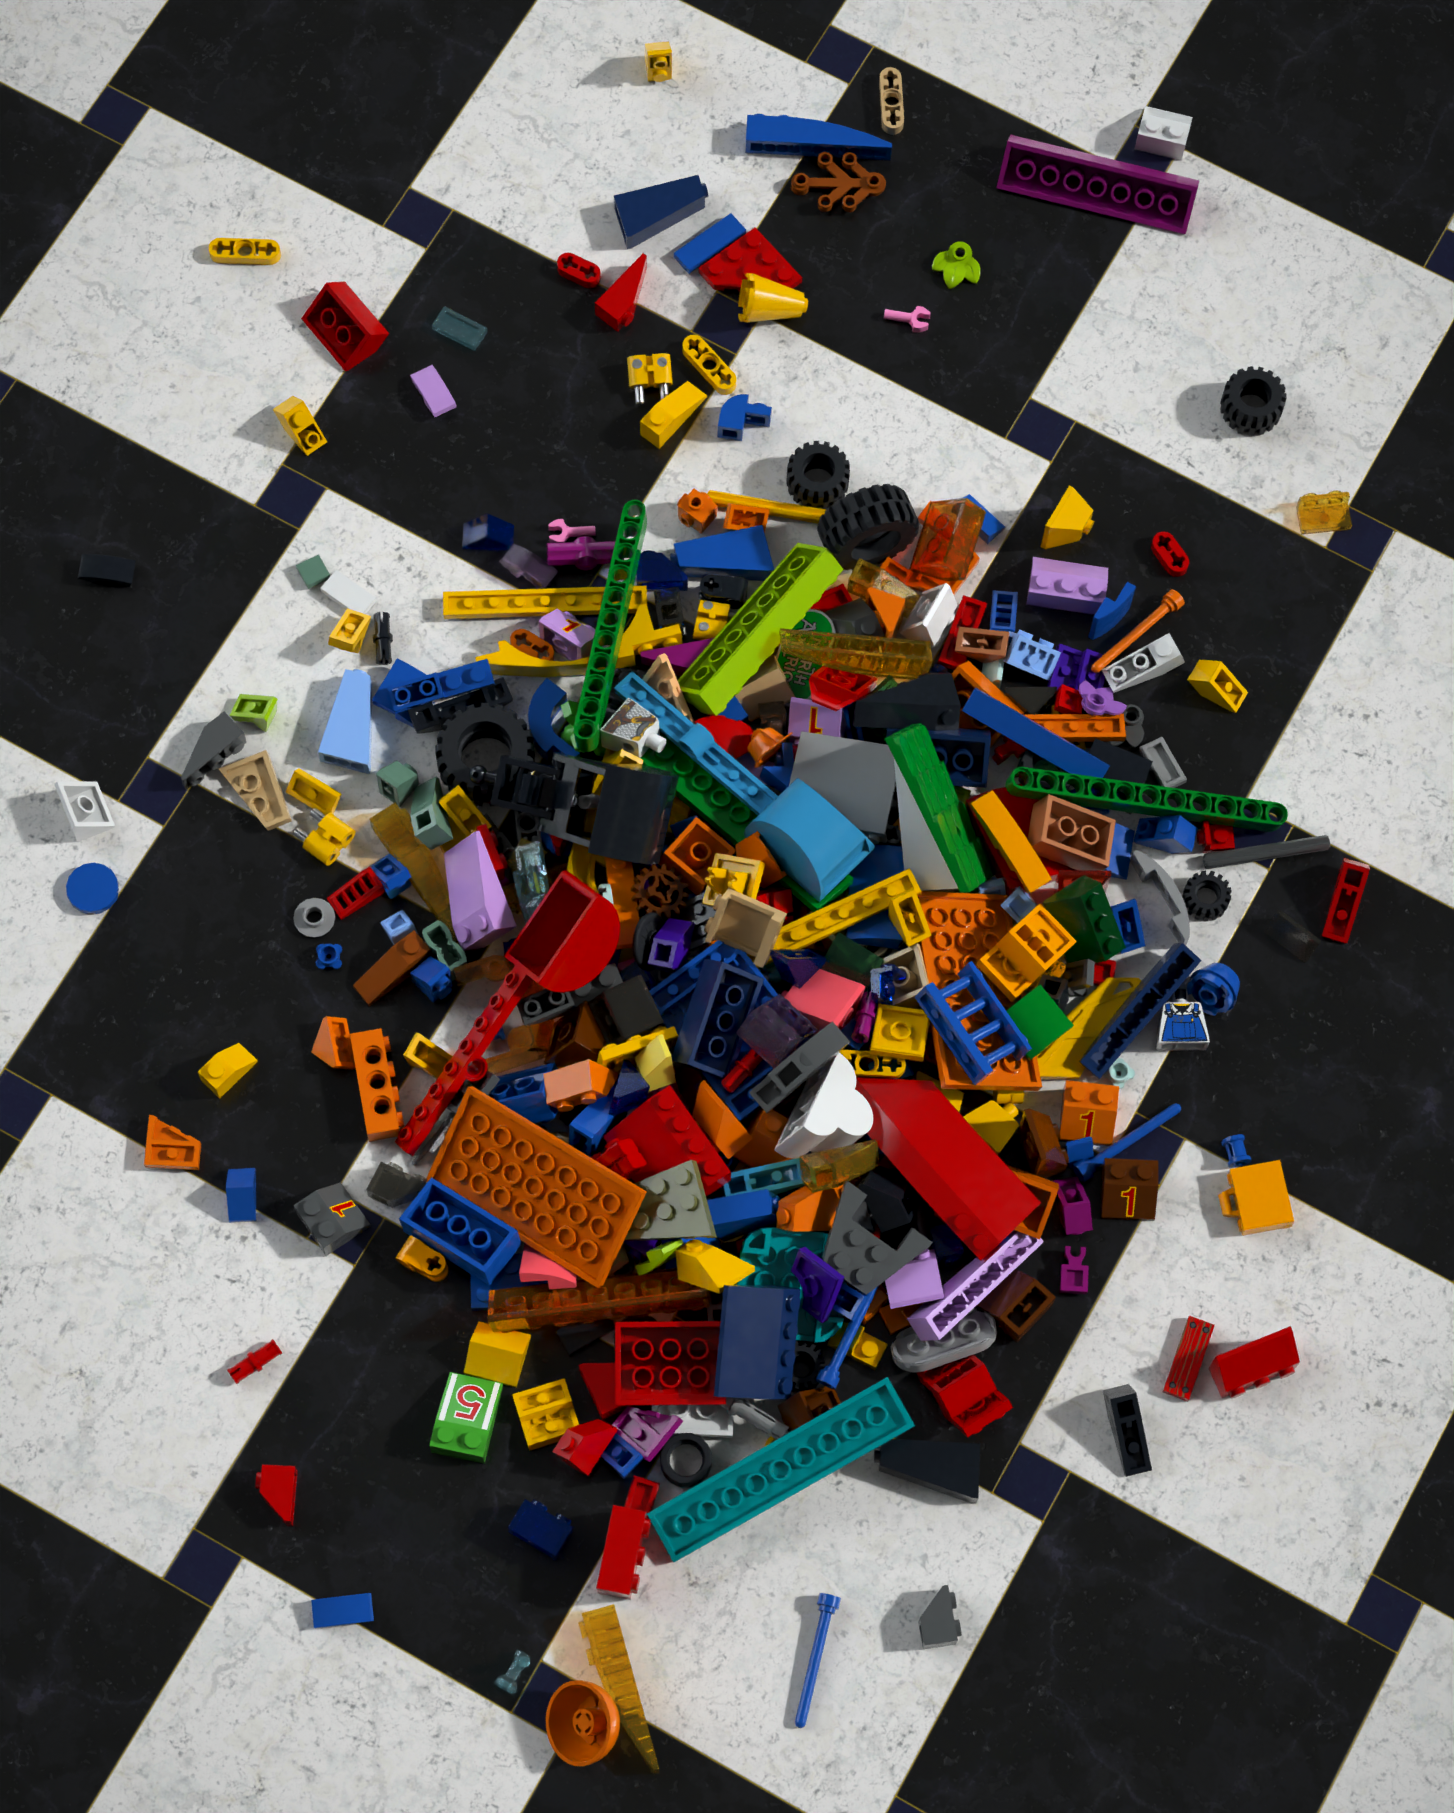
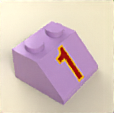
(566, 634)
(814, 718)

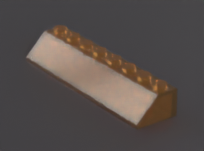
(617, 1298)

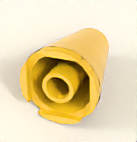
(769, 300)

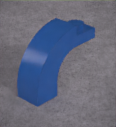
(542, 711)

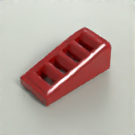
(350, 886)

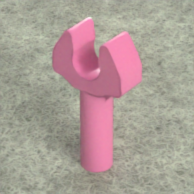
(911, 318)
(568, 532)

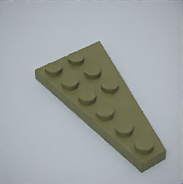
(673, 1206)

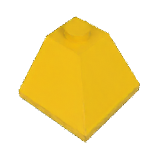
(1068, 520)
(709, 1266)

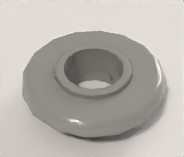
(314, 929)

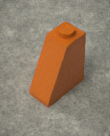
(808, 1210)

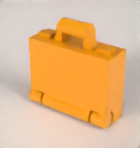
(1258, 1197)

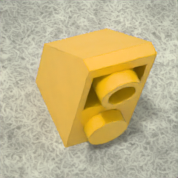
(658, 61)
(300, 424)

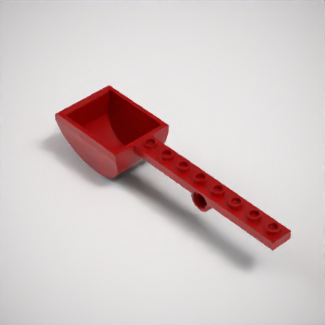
(558, 948)

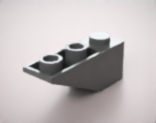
(215, 744)

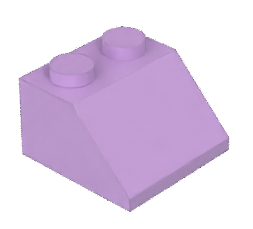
(915, 1282)

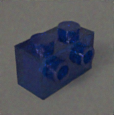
(541, 1528)

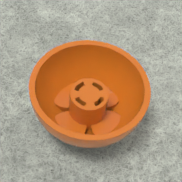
(582, 1722)

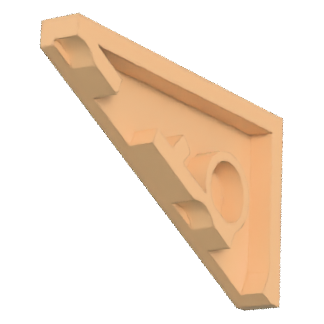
(663, 681)

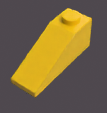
(670, 413)

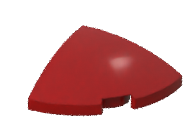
(728, 733)

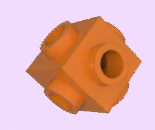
(696, 510)

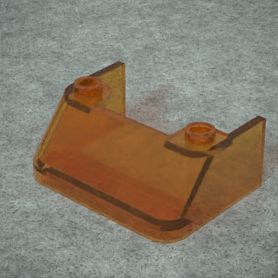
(525, 1042)

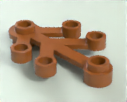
(841, 182)

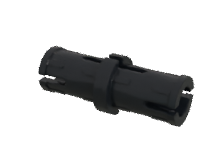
(382, 638)

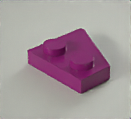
(646, 1430)

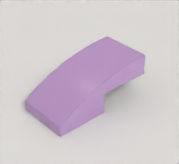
(433, 390)

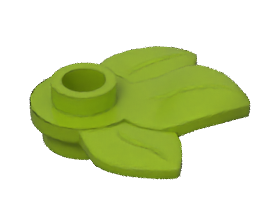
(956, 267)

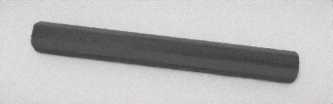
(1266, 851)

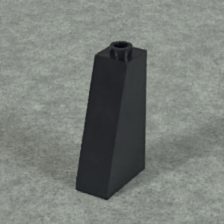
(937, 1465)

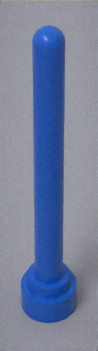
(1085, 1168)
(830, 1373)
(827, 1606)

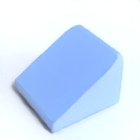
(398, 926)

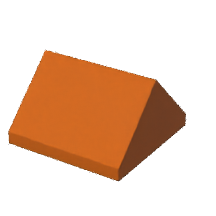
(888, 610)

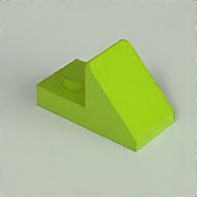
(255, 709)

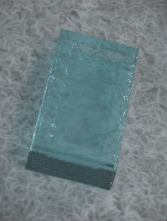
(459, 328)

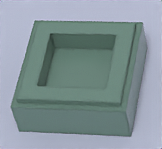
(313, 571)

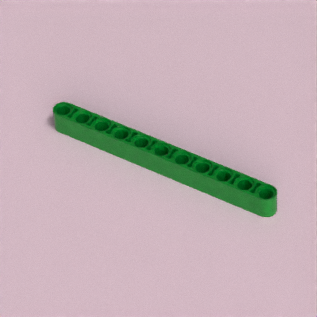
(612, 634)
(1158, 795)

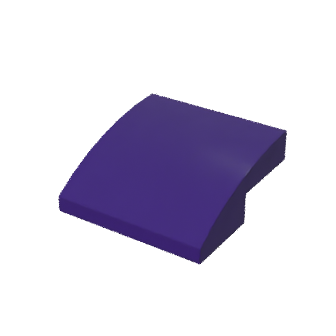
(1075, 667)

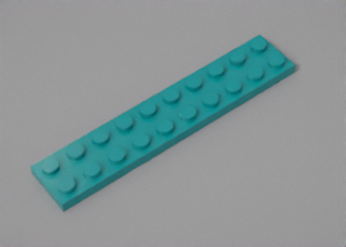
(780, 1469)

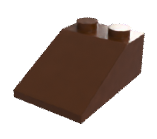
(1041, 1144)

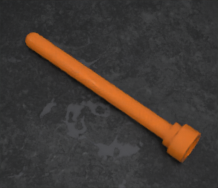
(1171, 602)

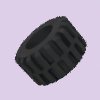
(1258, 384)
(818, 457)

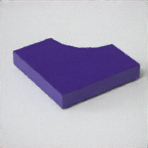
(818, 1282)

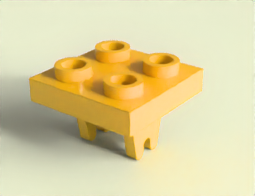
(733, 873)

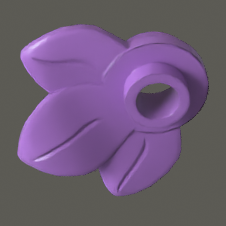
(1099, 700)

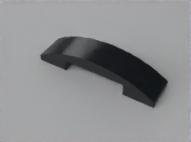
(431, 717)

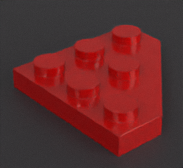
(748, 255)

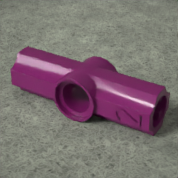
(583, 553)

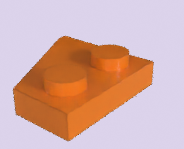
(170, 1147)

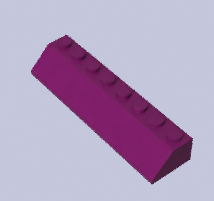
(1097, 184)

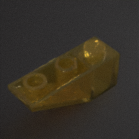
(869, 575)
(835, 1166)

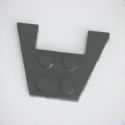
(860, 1254)

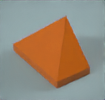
(745, 516)
(334, 1043)

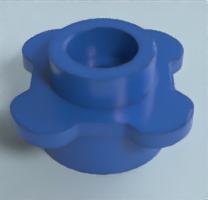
(329, 949)

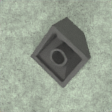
(855, 619)

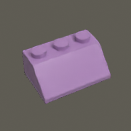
(1067, 585)

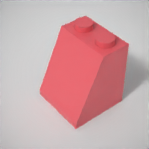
(826, 999)

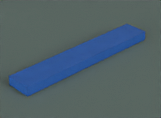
(1033, 736)

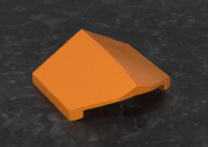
(755, 849)

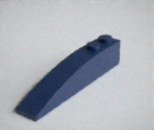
(1140, 1008)

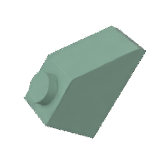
(397, 782)

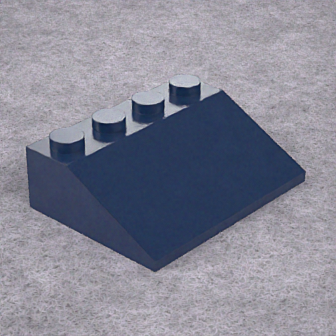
(757, 1341)

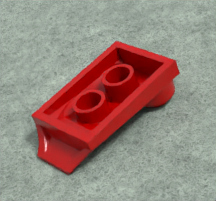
(839, 688)

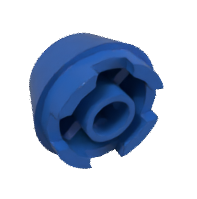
(1215, 988)

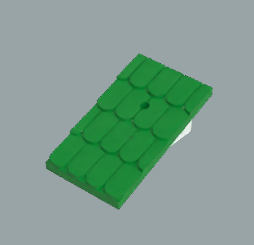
(933, 822)

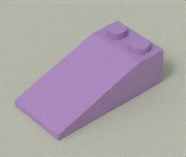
(475, 895)

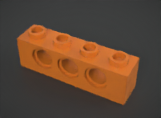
(365, 1045)

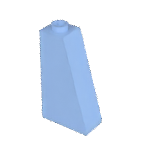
(350, 724)

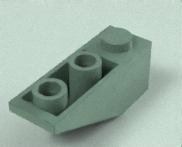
(428, 816)

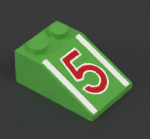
(466, 1417)

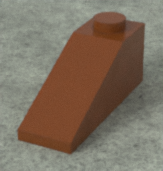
(392, 968)

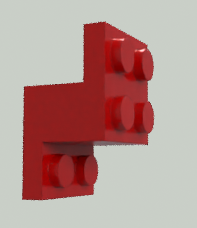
(966, 1394)

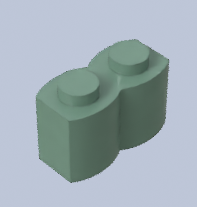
(442, 947)

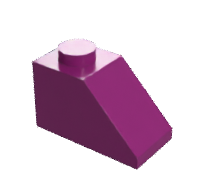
(1073, 1206)

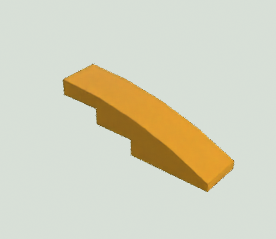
(1010, 841)

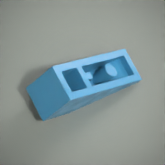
(775, 1177)

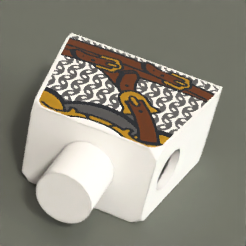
(632, 730)

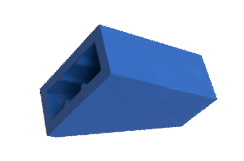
(743, 1213)

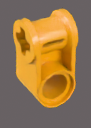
(419, 1256)

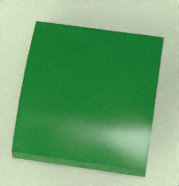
(1039, 1020)

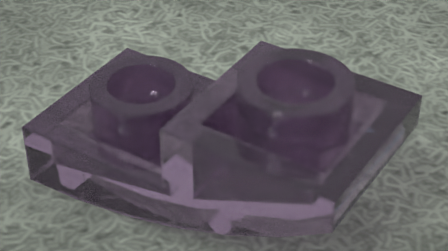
(532, 567)

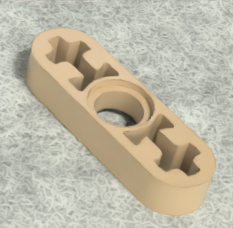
(887, 110)

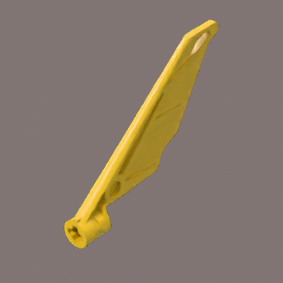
(1089, 1019)

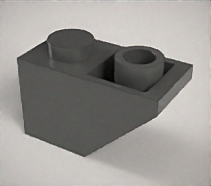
(938, 1623)

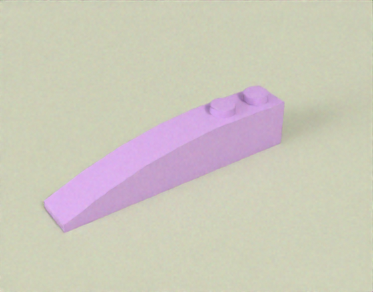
(971, 1286)

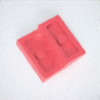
(539, 1267)

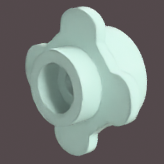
(1126, 1073)

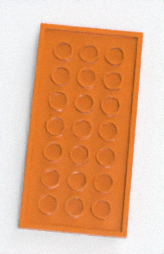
(964, 931)
(538, 1186)

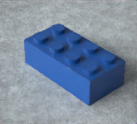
(460, 1231)

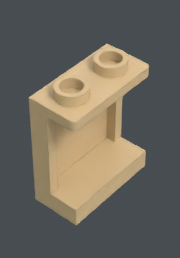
(745, 925)

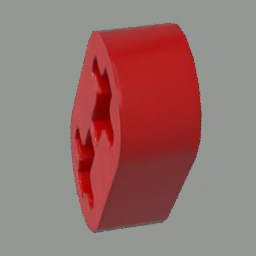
(577, 271)
(1174, 551)

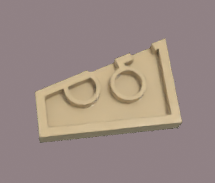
(259, 788)

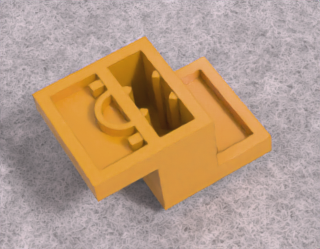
(1026, 952)

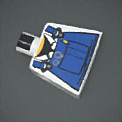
(1182, 1025)

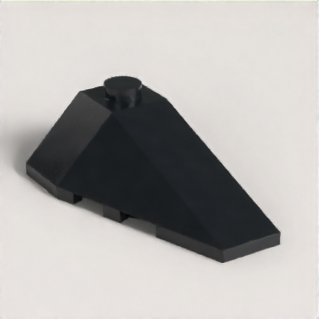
(924, 701)

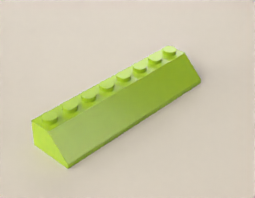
(756, 626)

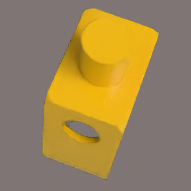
(994, 1123)

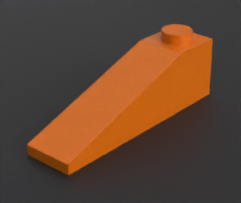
(621, 877)

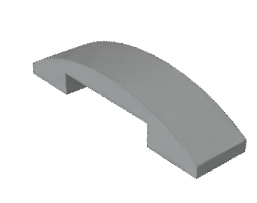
(1147, 869)

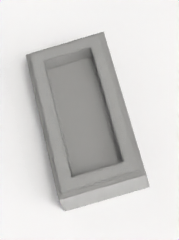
(1164, 765)

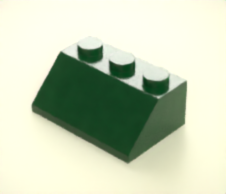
(1088, 919)

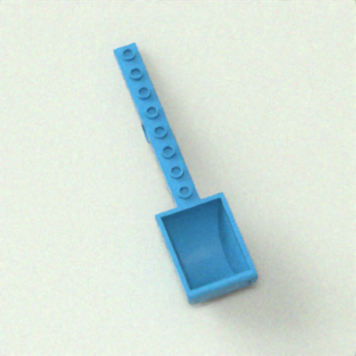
(797, 827)

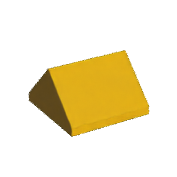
(496, 1355)

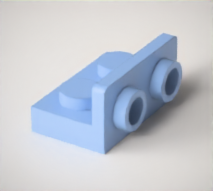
(1031, 655)

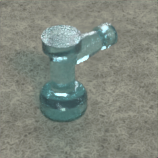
(507, 1681)

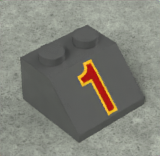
(331, 1217)

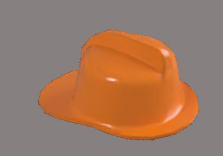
(765, 744)

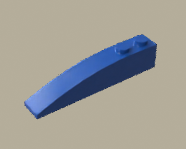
(810, 137)

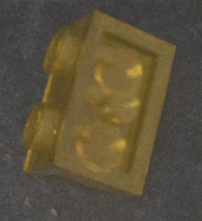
(1324, 512)

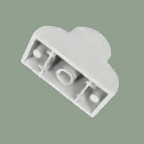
(826, 1112)

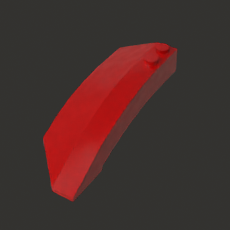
(946, 1161)

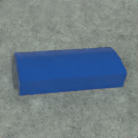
(874, 868)

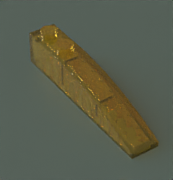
(859, 653)
(398, 837)
(616, 1675)

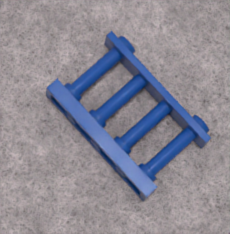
(954, 1034)

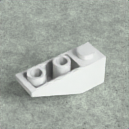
(1144, 664)

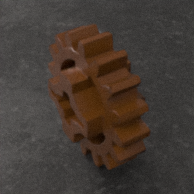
(666, 883)

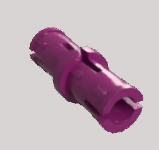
(865, 1018)

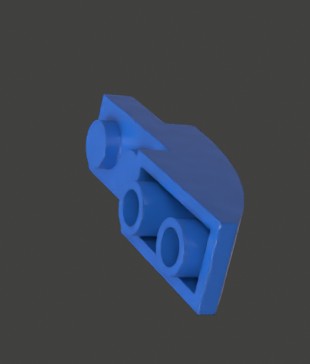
(441, 685)

